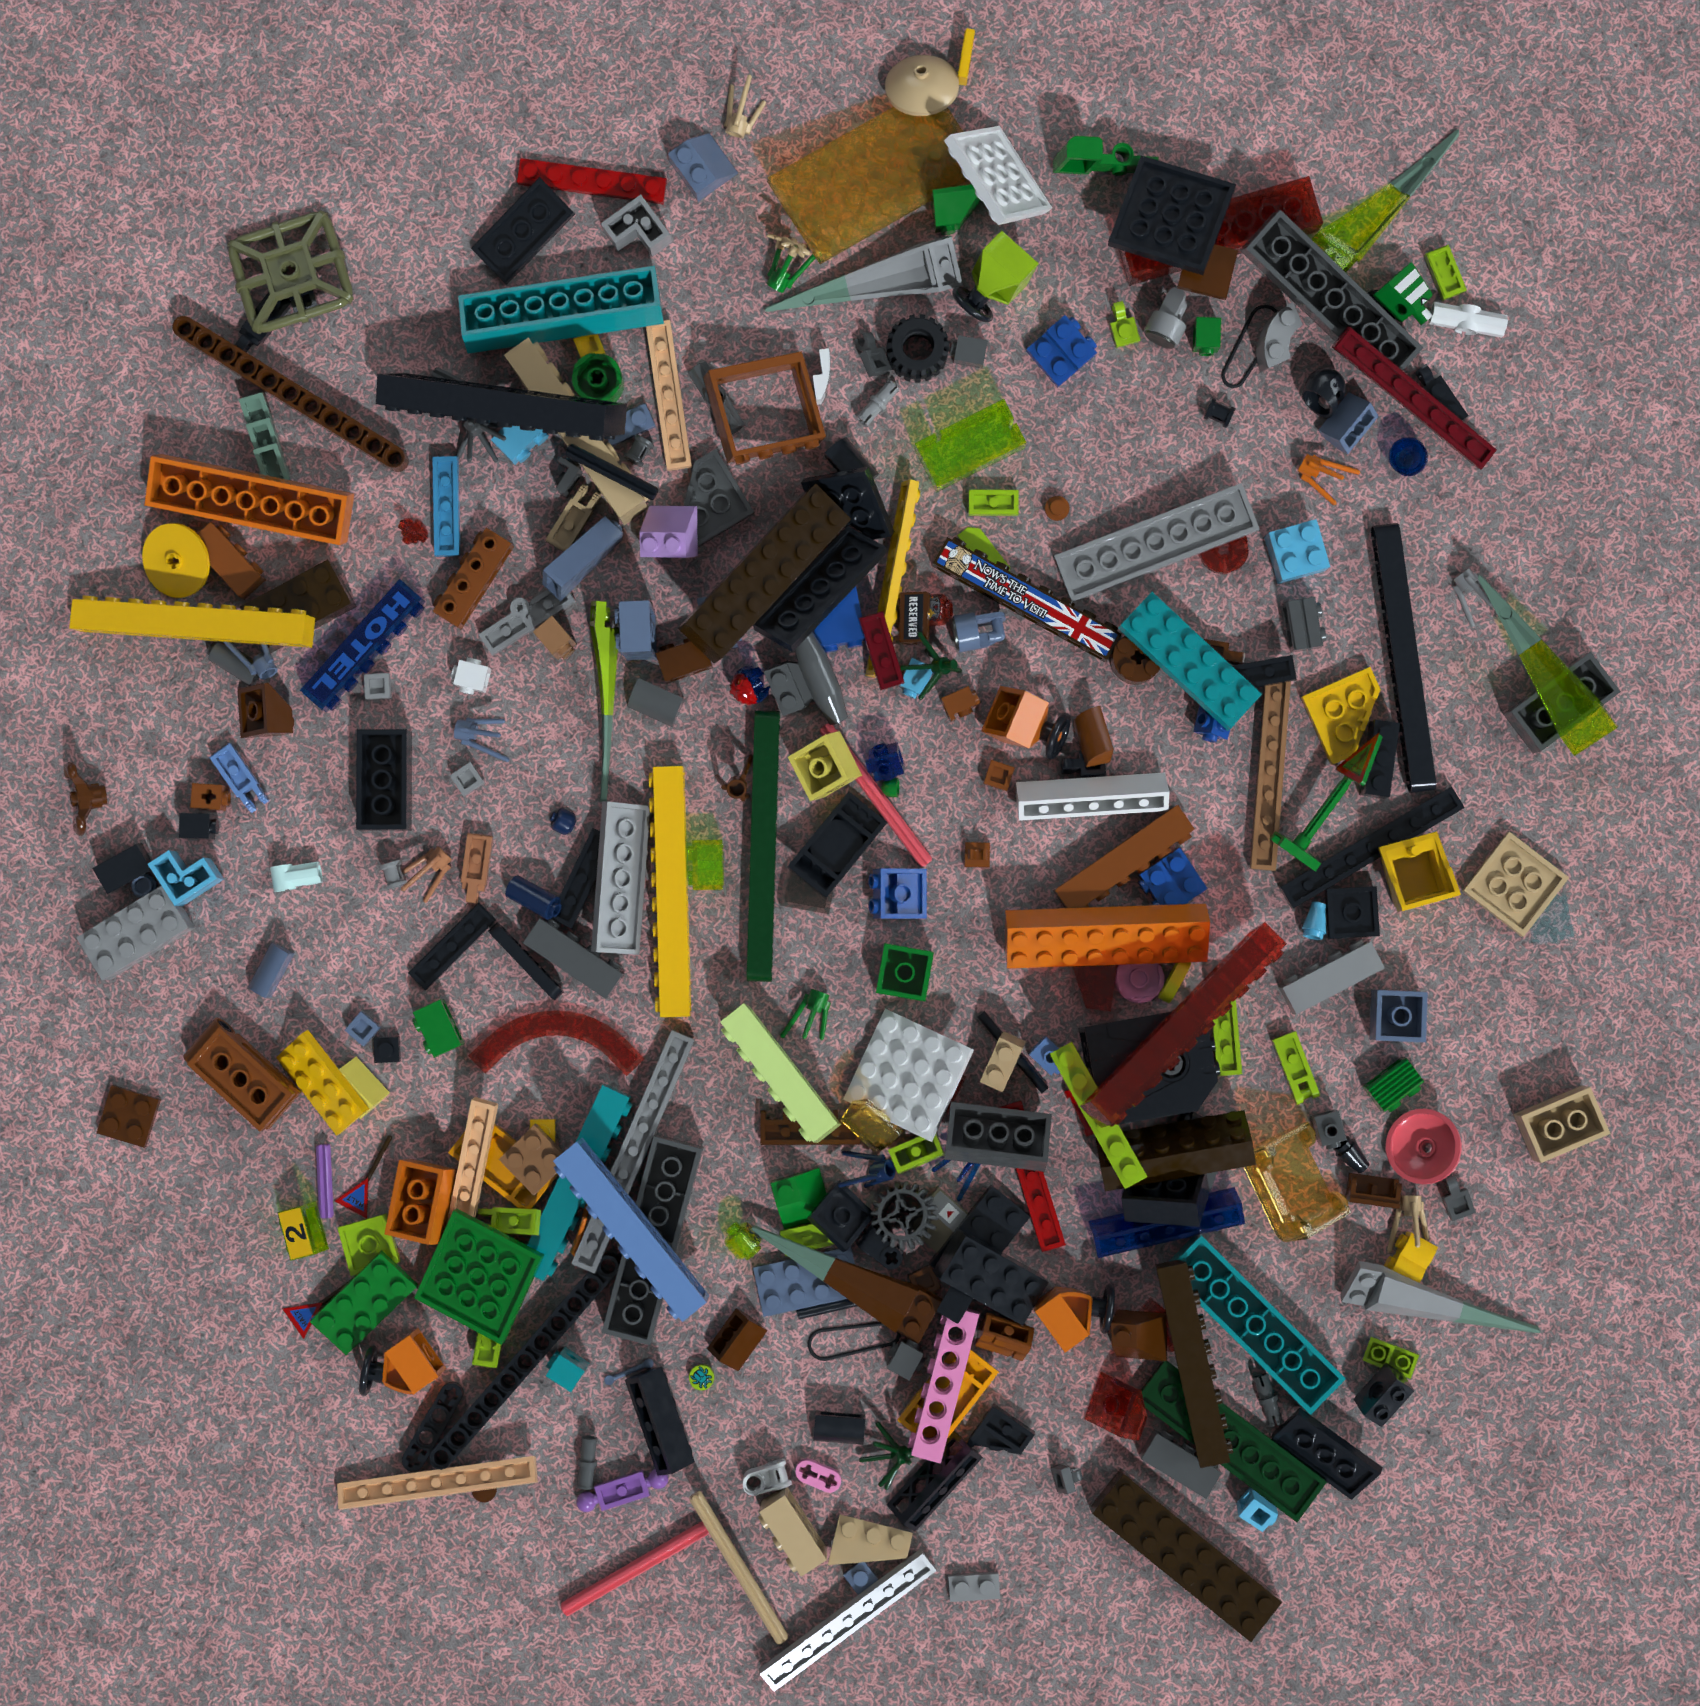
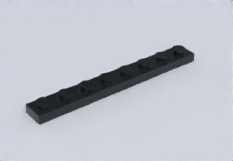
(1366, 849)

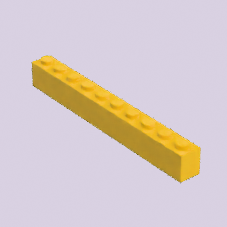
(192, 623)
(671, 891)

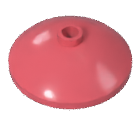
(1407, 1142)

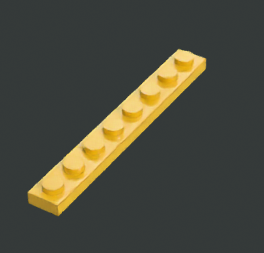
(896, 564)

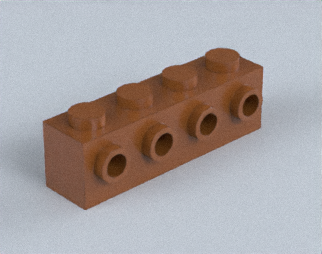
(472, 578)

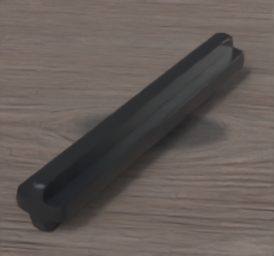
(611, 471)

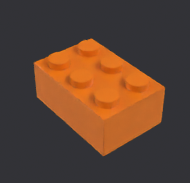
(420, 1201)

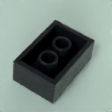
(1167, 1202)

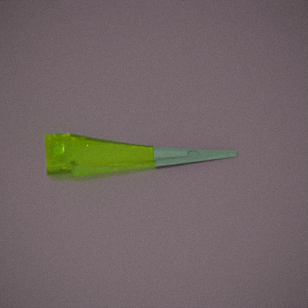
(1356, 231)
(1569, 702)

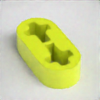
(1174, 981)

